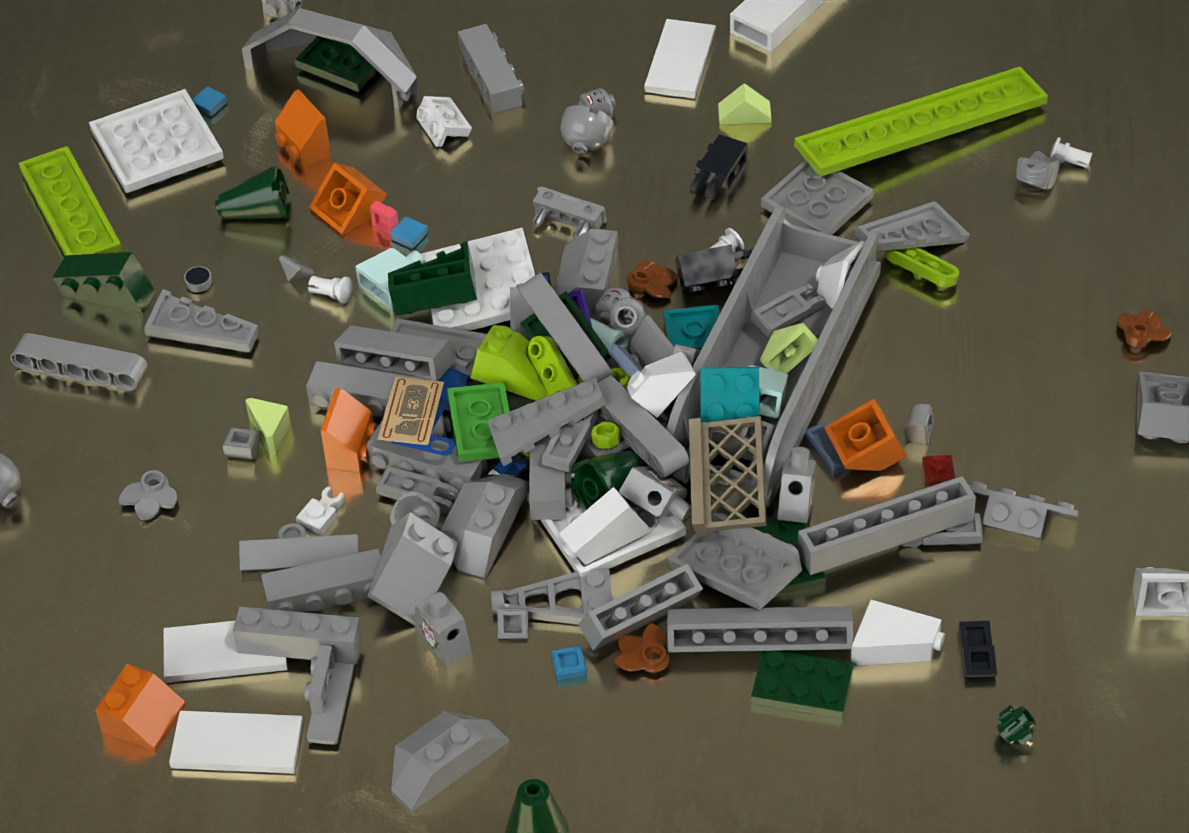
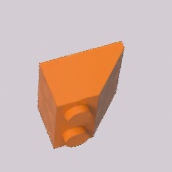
(302, 131)
(346, 198)
(346, 432)
(865, 439)
(139, 708)

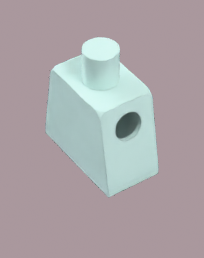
(373, 273)
(771, 391)

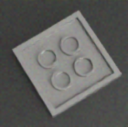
(818, 201)

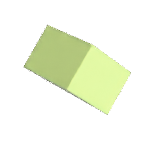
(744, 107)
(788, 347)
(270, 420)

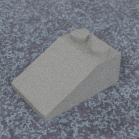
(1163, 406)
(411, 566)

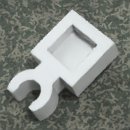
(320, 514)

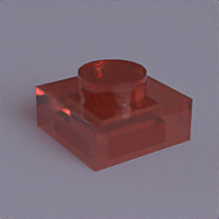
(937, 469)

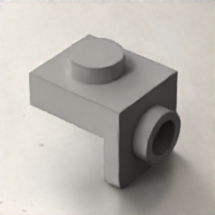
(280, 8)

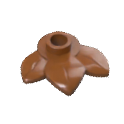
(651, 279)
(1142, 328)
(640, 650)

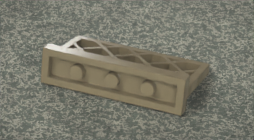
(701, 475)

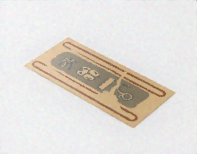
(411, 410)

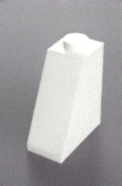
(603, 528)
(895, 636)

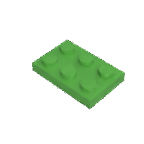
(469, 412)

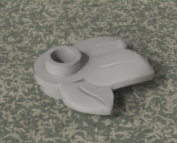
(149, 495)

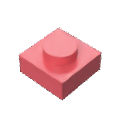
(383, 217)

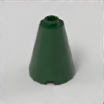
(257, 197)
(602, 473)
(535, 810)

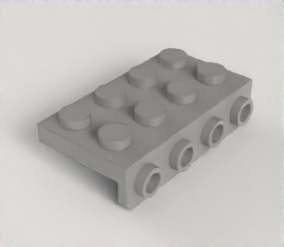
(740, 563)

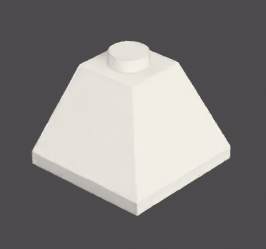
(835, 273)
(660, 382)
(1161, 592)

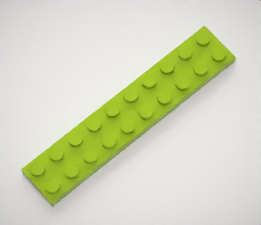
(920, 121)

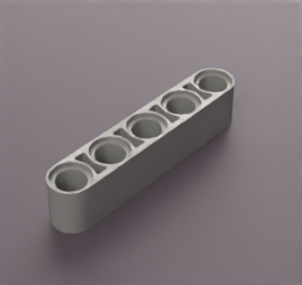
(564, 329)
(79, 361)
(641, 430)

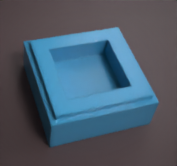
(209, 101)
(409, 232)
(569, 663)

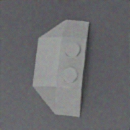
(649, 343)
(482, 521)
(441, 755)

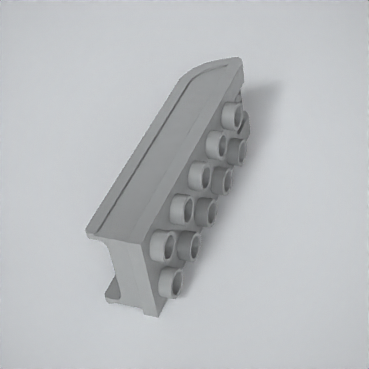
(780, 261)

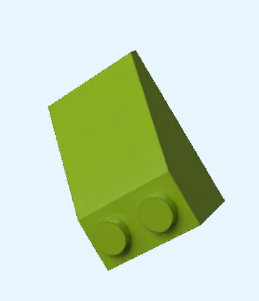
(506, 359)

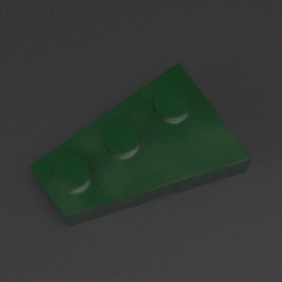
(105, 280)
(435, 283)

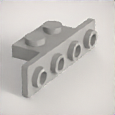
(1019, 514)
(327, 696)

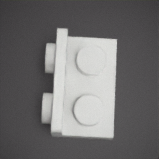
(441, 118)

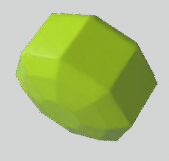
(606, 435)

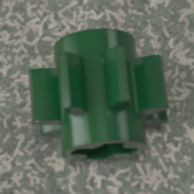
(1016, 725)

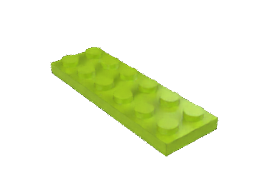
(69, 204)

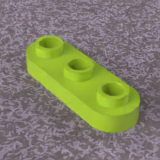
(925, 265)
(547, 358)

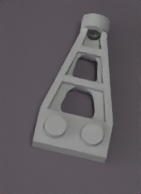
(594, 590)

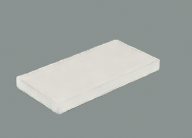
(680, 58)
(210, 652)
(236, 742)

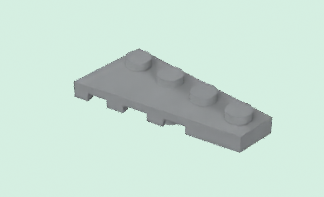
(915, 228)
(190, 323)
(462, 343)
(528, 424)

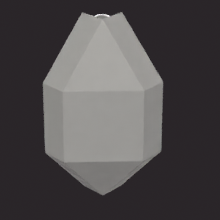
(372, 43)

